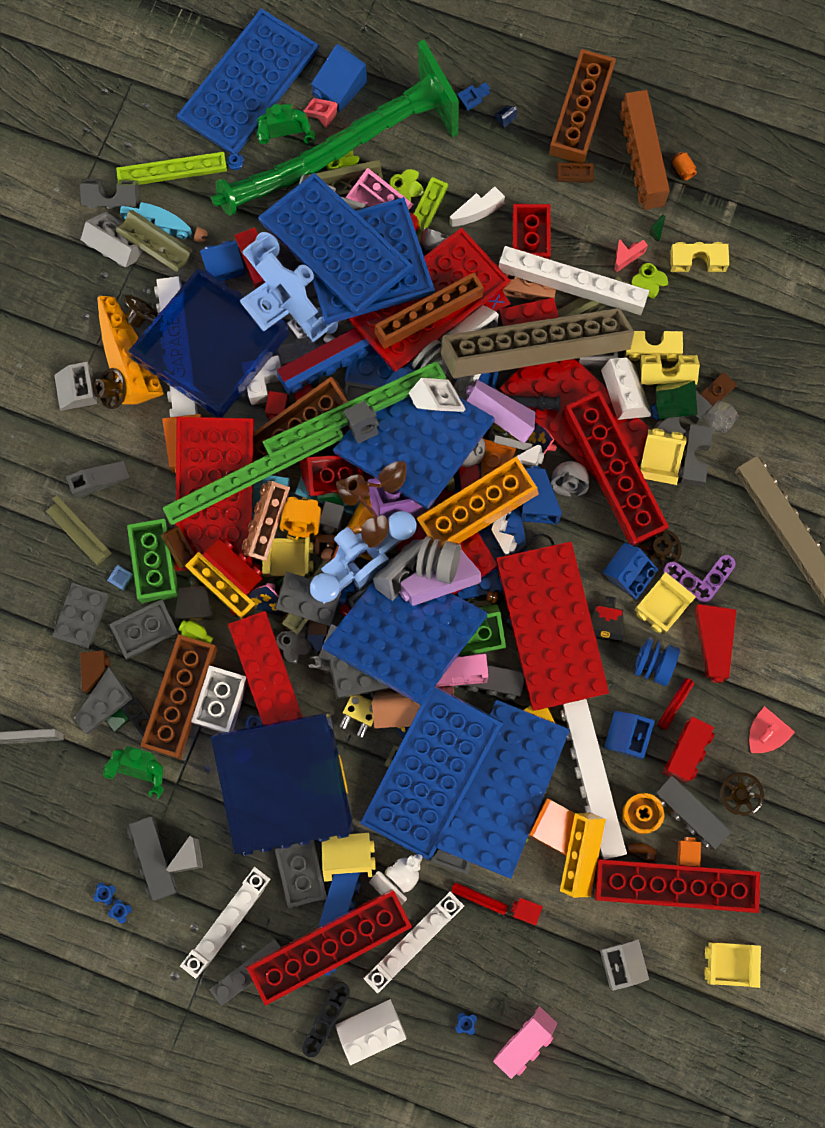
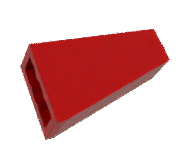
(716, 639)

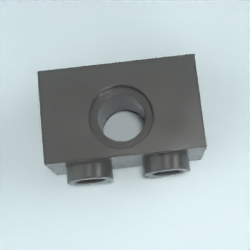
(362, 421)
(332, 518)

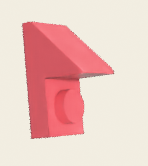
(322, 110)
(626, 256)

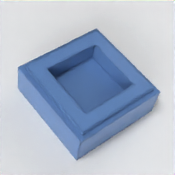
(120, 577)

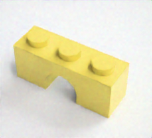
(715, 255)
(669, 349)
(653, 373)

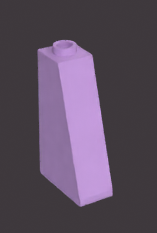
(507, 412)
(420, 589)

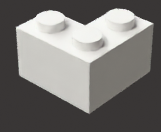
(257, 388)

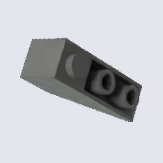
(97, 478)

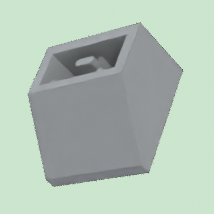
(75, 386)
(624, 965)

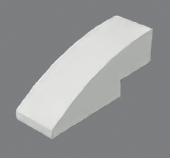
(477, 208)

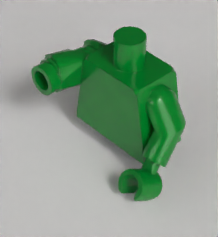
(283, 121)
(136, 764)

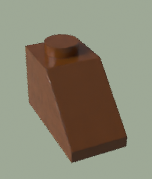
(93, 668)

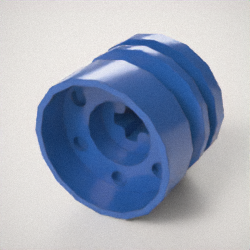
(657, 661)

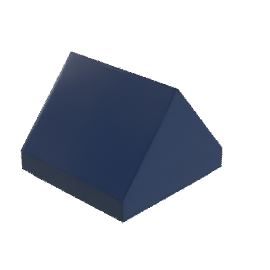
(506, 115)
(316, 641)

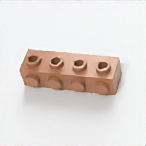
(527, 290)
(266, 520)

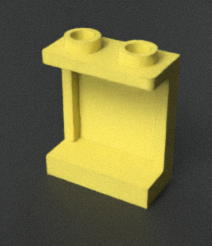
(662, 456)
(290, 557)
(664, 604)
(348, 855)
(733, 964)

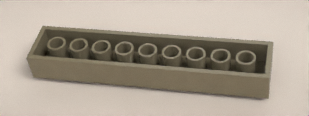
(536, 342)

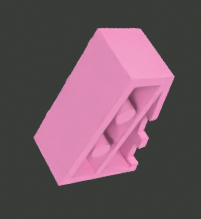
(373, 191)
(466, 671)
(526, 1043)

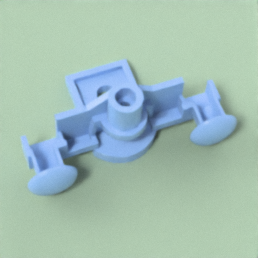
(282, 291)
(342, 569)

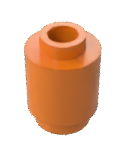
(684, 166)

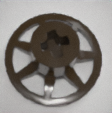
(137, 314)
(107, 388)
(662, 547)
(741, 794)

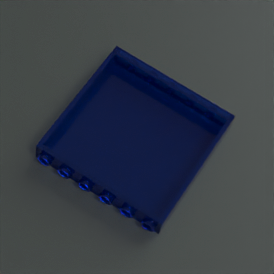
(207, 343)
(282, 784)

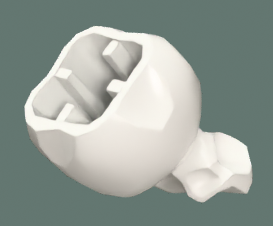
(404, 872)

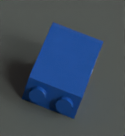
(339, 78)
(544, 506)

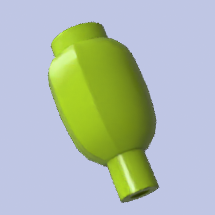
(195, 631)

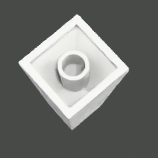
(436, 395)

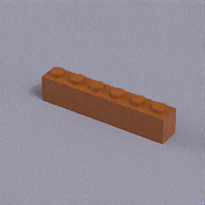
(429, 310)

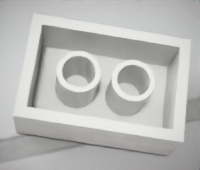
(220, 700)

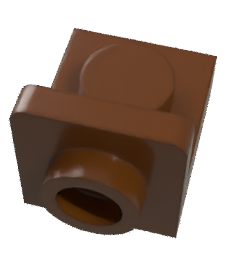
(323, 540)

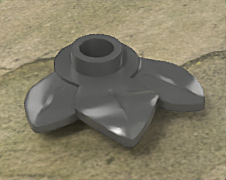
(297, 644)

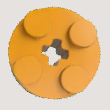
(300, 517)
(653, 809)

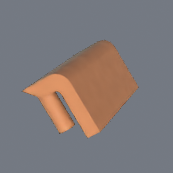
(395, 709)

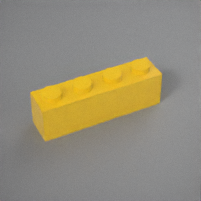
(221, 586)
(582, 855)

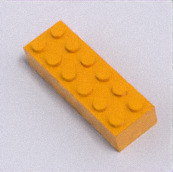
(479, 504)

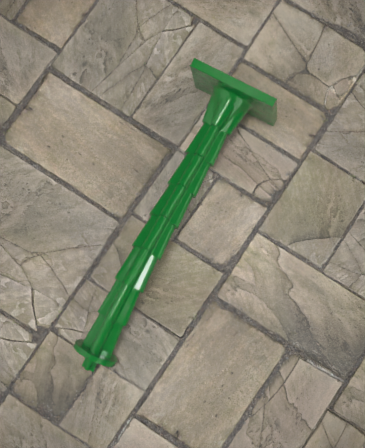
(429, 93)

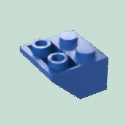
(223, 261)
(630, 570)
(629, 734)

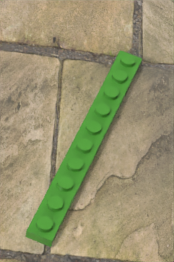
(336, 419)
(242, 479)

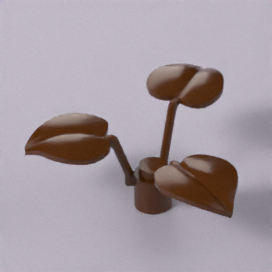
(356, 489)

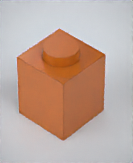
(689, 852)

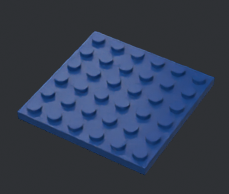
(396, 226)
(427, 440)
(402, 642)

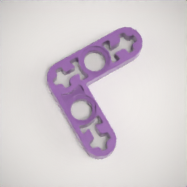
(705, 584)

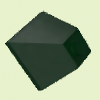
(676, 399)

